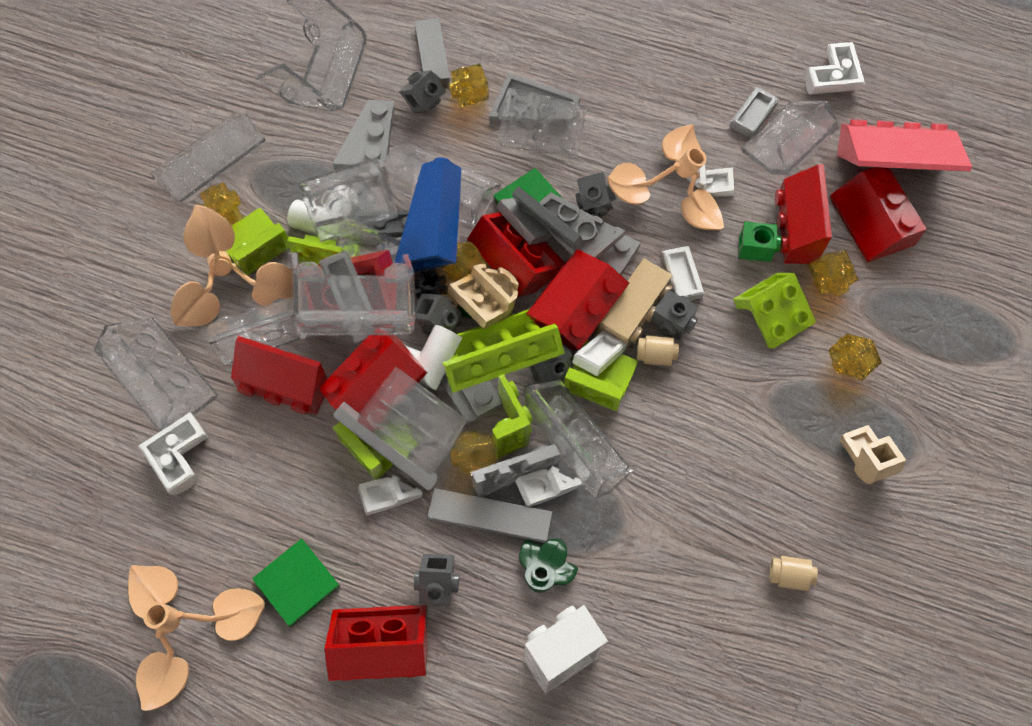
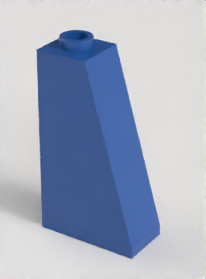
(433, 217)

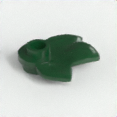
(548, 560)

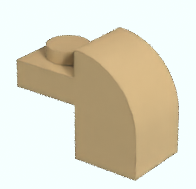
(873, 457)

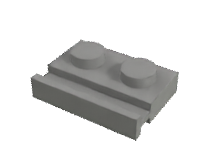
(474, 401)

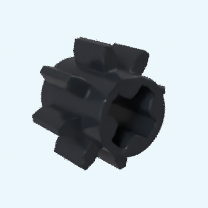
(428, 280)

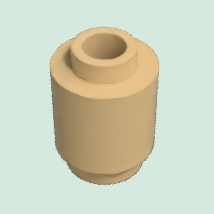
(657, 350)
(793, 573)

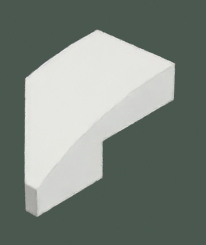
(716, 182)
(545, 485)
(386, 494)

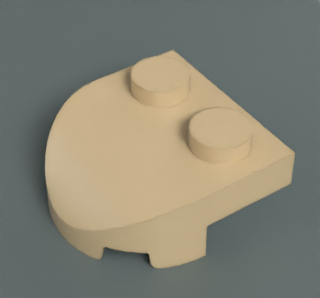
(486, 294)

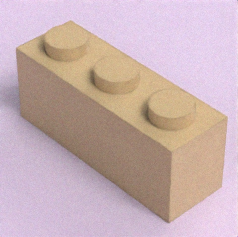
(636, 303)

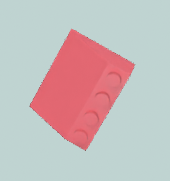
(902, 146)

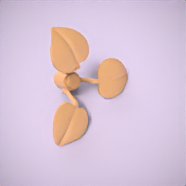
(679, 145)
(210, 236)
(150, 588)

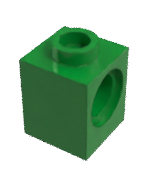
(752, 250)

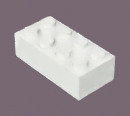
(563, 648)

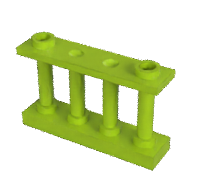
(501, 350)

